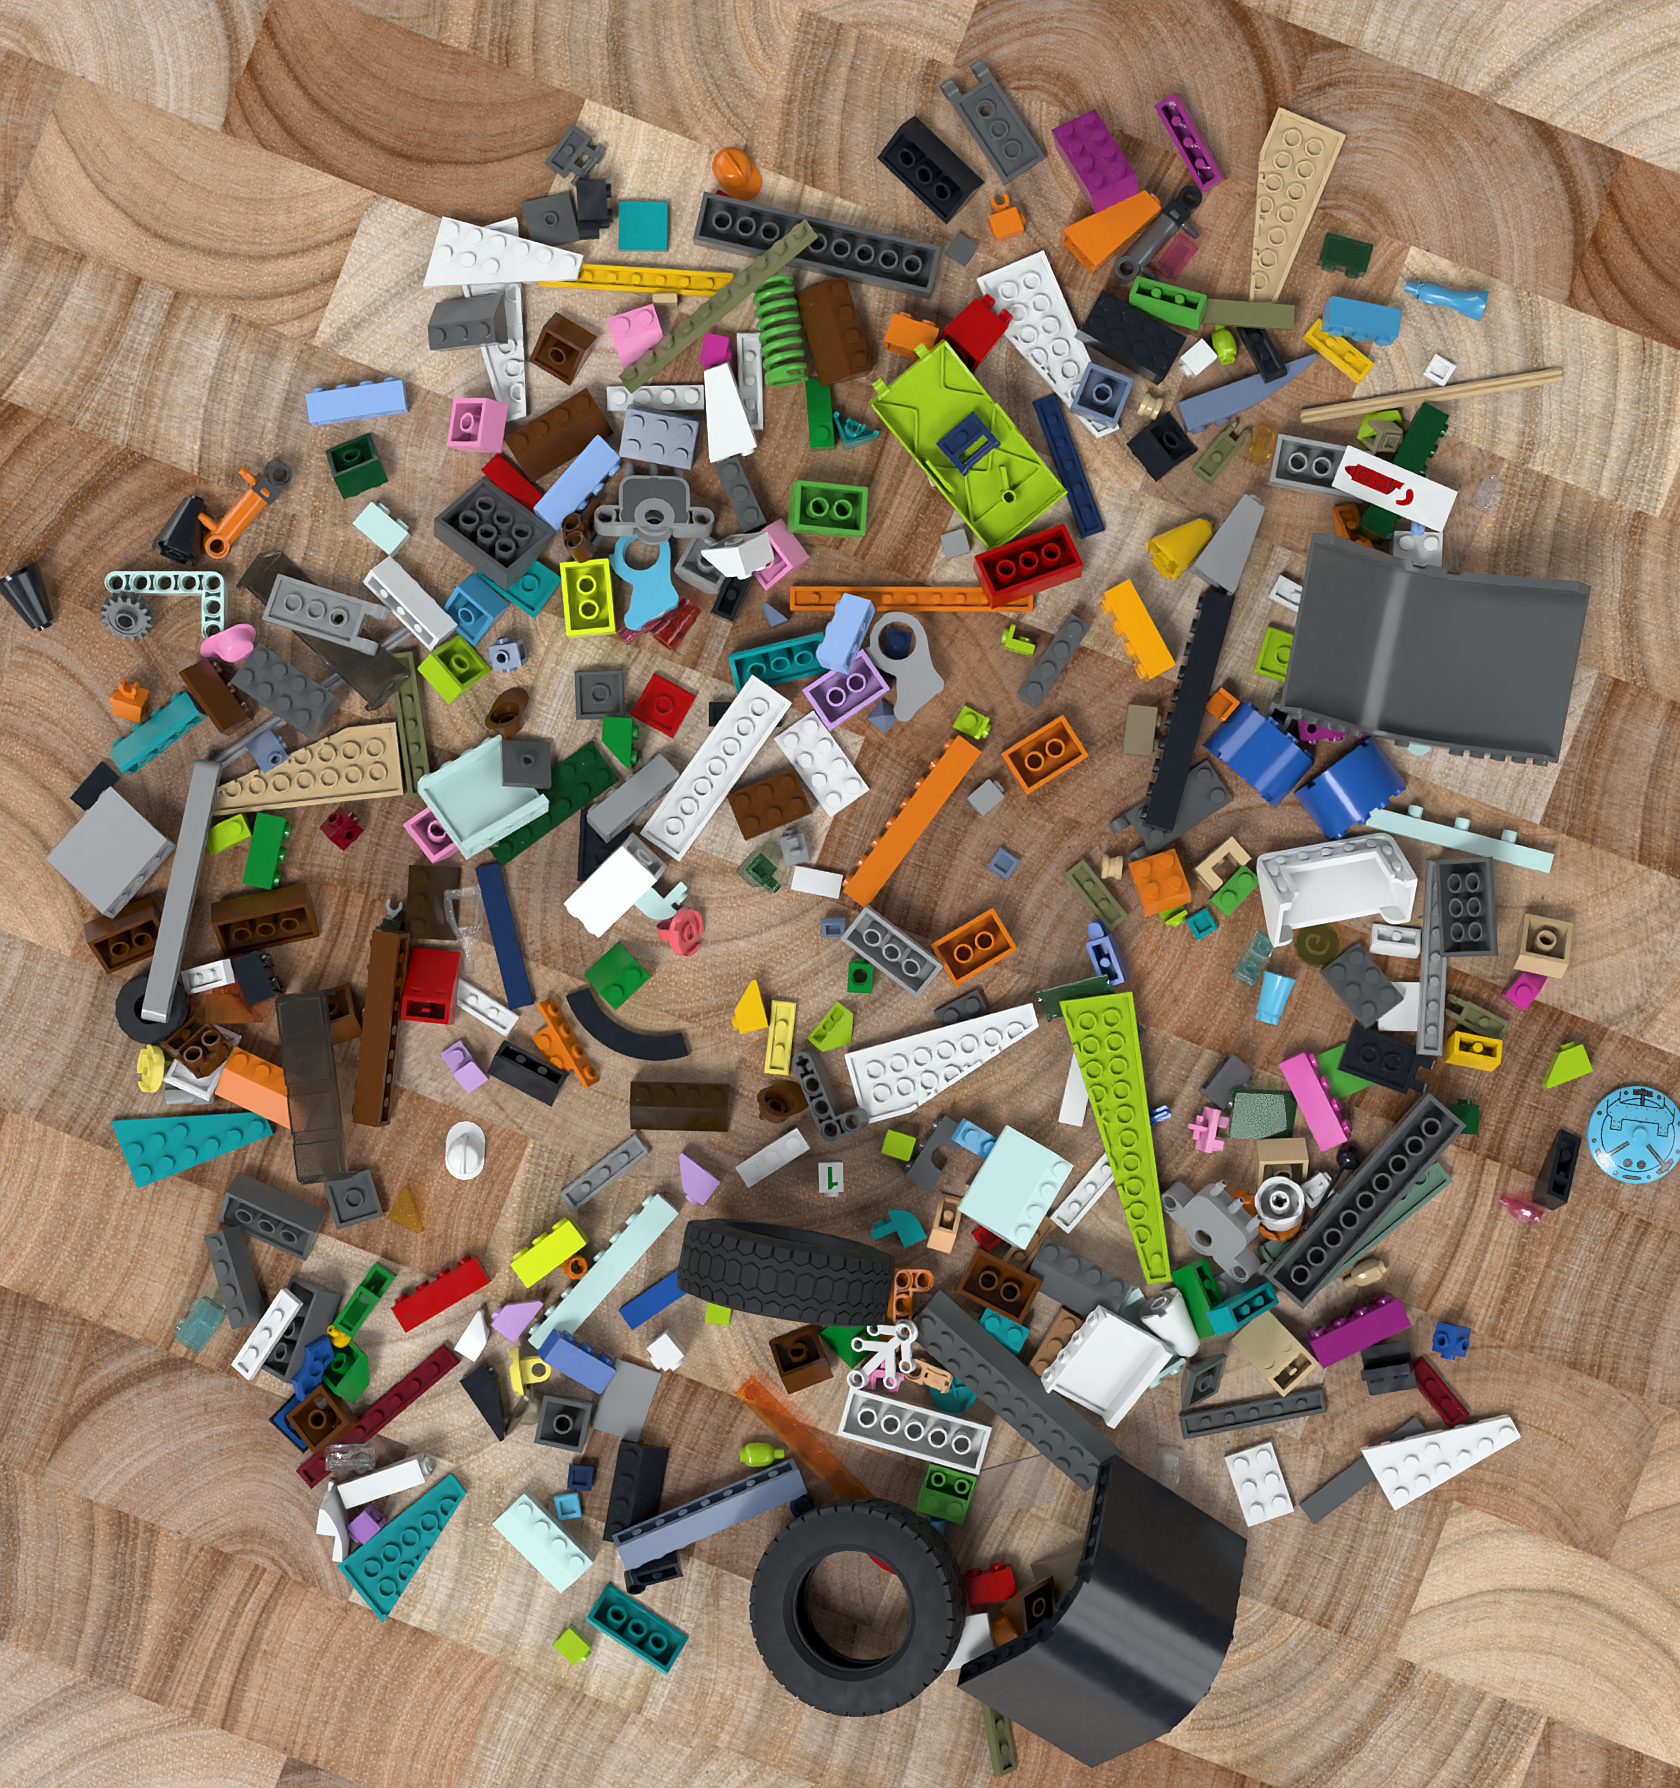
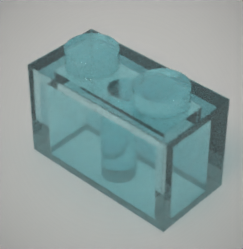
(200, 1324)

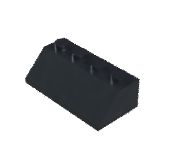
(930, 169)
(635, 1486)

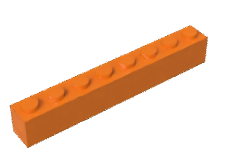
(911, 822)

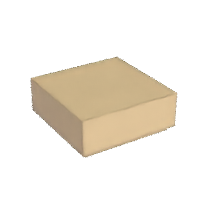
(665, 300)

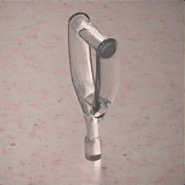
(465, 931)

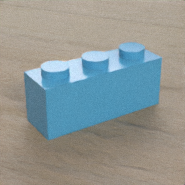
(1361, 320)

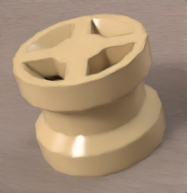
(1150, 406)
(1111, 867)

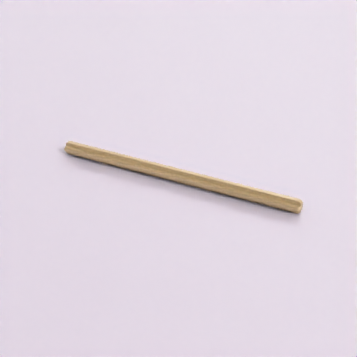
(1431, 395)

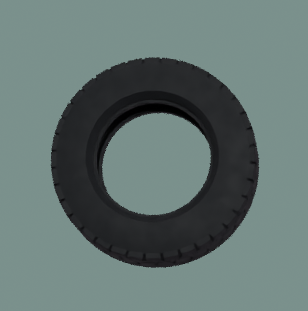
(785, 1272)
(799, 1653)

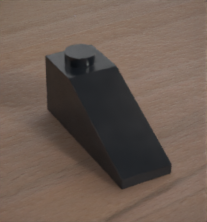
(1557, 1172)
(486, 1394)

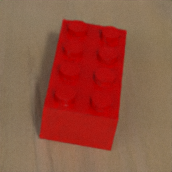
(1027, 566)

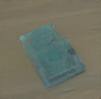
(1254, 959)

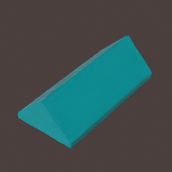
(778, 661)
(636, 1628)

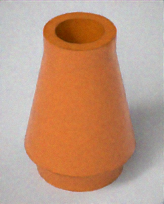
(574, 1267)

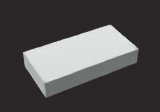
(817, 882)

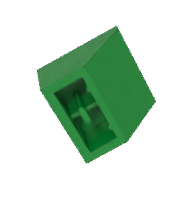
(619, 737)

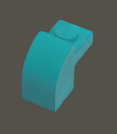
(904, 1223)

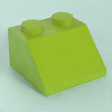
(454, 669)

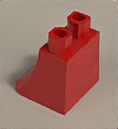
(976, 331)

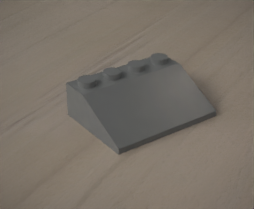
(493, 533)
(1466, 907)

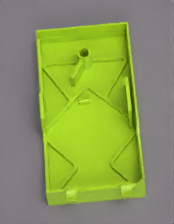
(1004, 487)

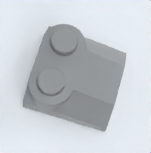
(698, 570)

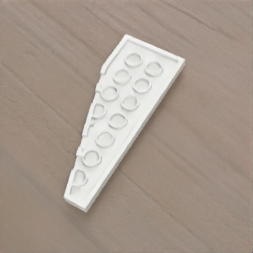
(1041, 326)
(913, 1069)

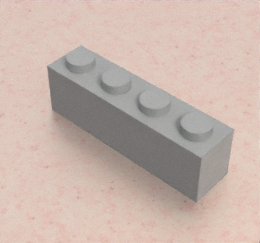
(633, 797)

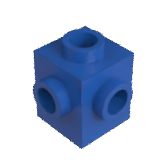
(1451, 1340)

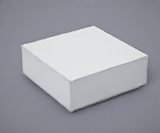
(1439, 370)

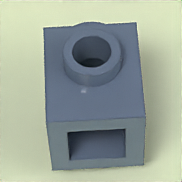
(268, 751)

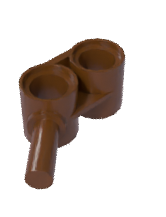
(577, 533)

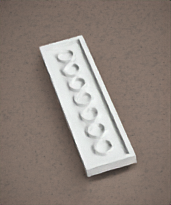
(715, 768)

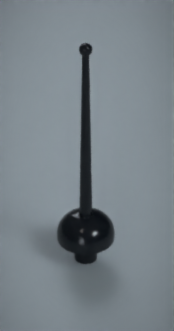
(1347, 1161)

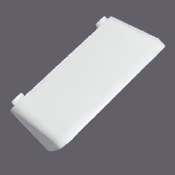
(1335, 884)

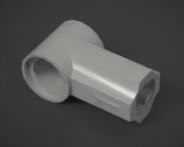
(175, 1095)

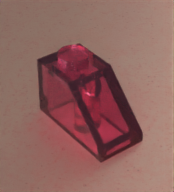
(1177, 257)

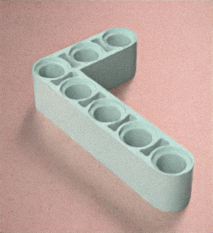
(178, 588)

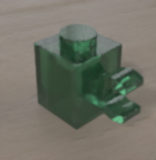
(758, 872)

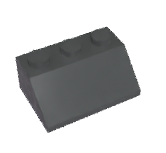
(468, 324)

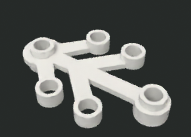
(886, 1352)

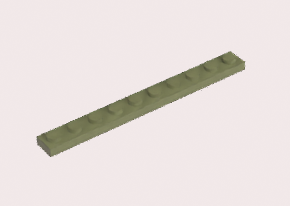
(718, 306)

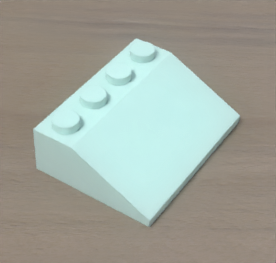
(1015, 1187)

